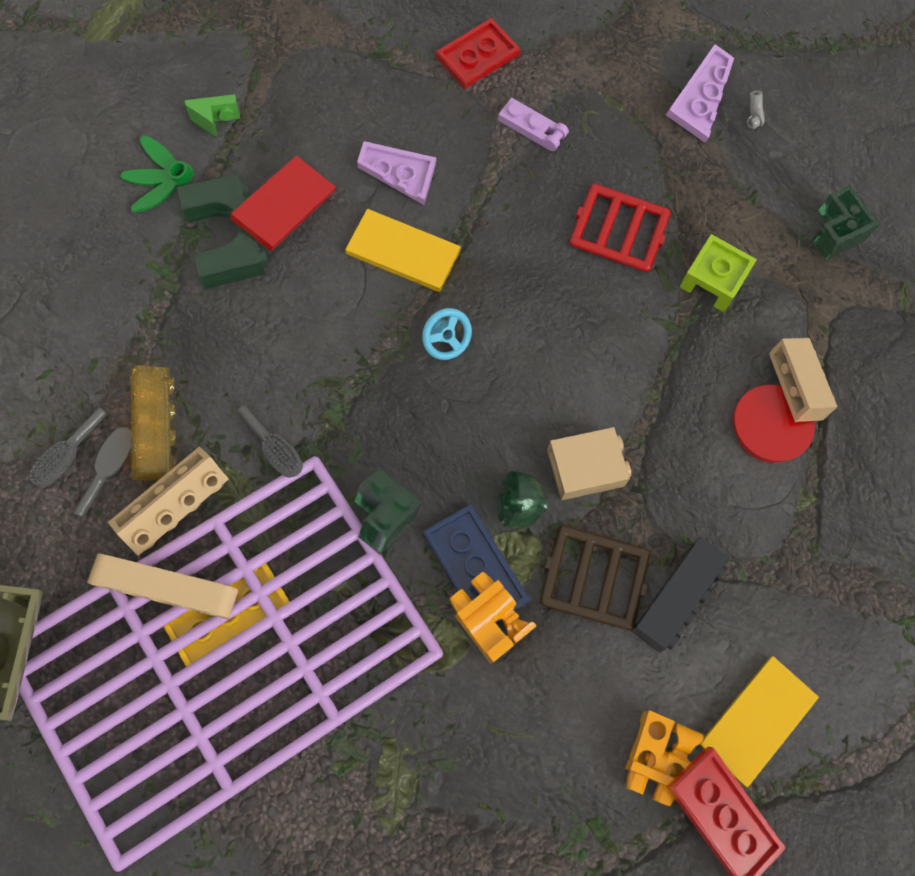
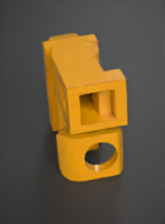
(480, 615)
(651, 760)

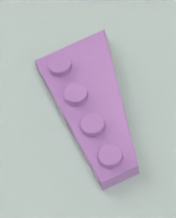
(699, 100)

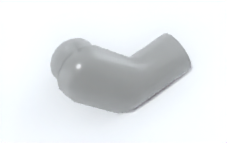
(756, 117)

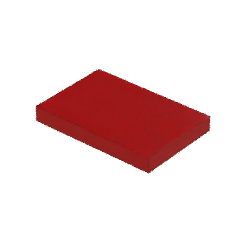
(477, 53)

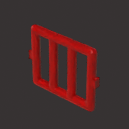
(623, 257)

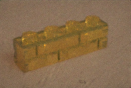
(151, 422)

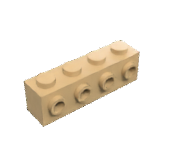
(168, 501)

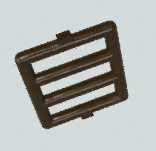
(573, 605)

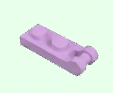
(532, 124)

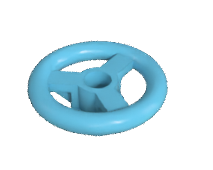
(435, 328)

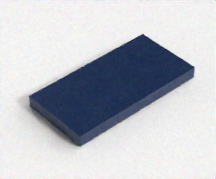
(467, 550)

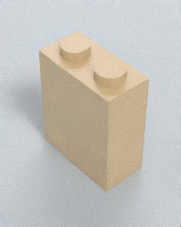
(588, 463)

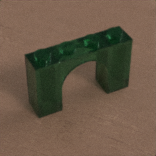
(239, 258)

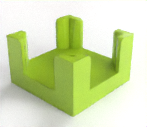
(719, 270)

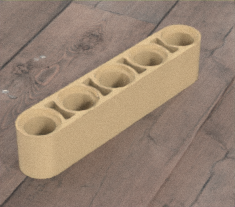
(163, 586)

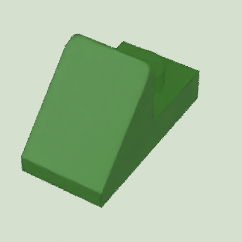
(212, 109)

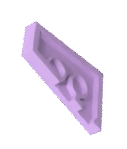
(398, 168)

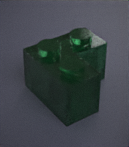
(847, 222)
(389, 508)

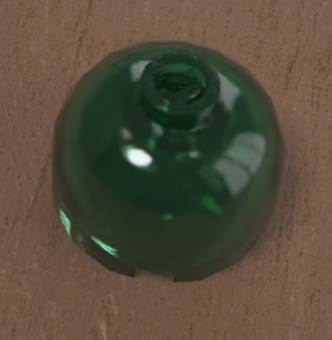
(522, 500)

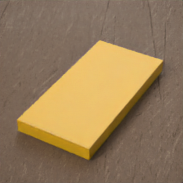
(403, 250)
(228, 629)
(759, 720)

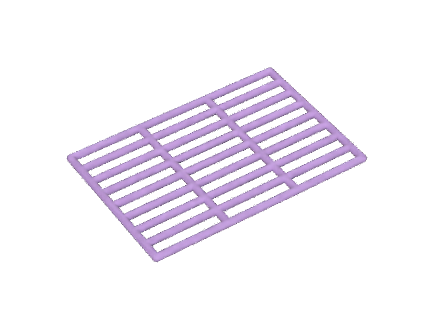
(169, 683)

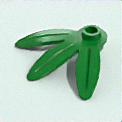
(173, 174)

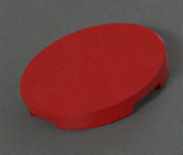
(768, 427)

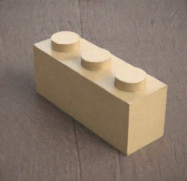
(802, 379)

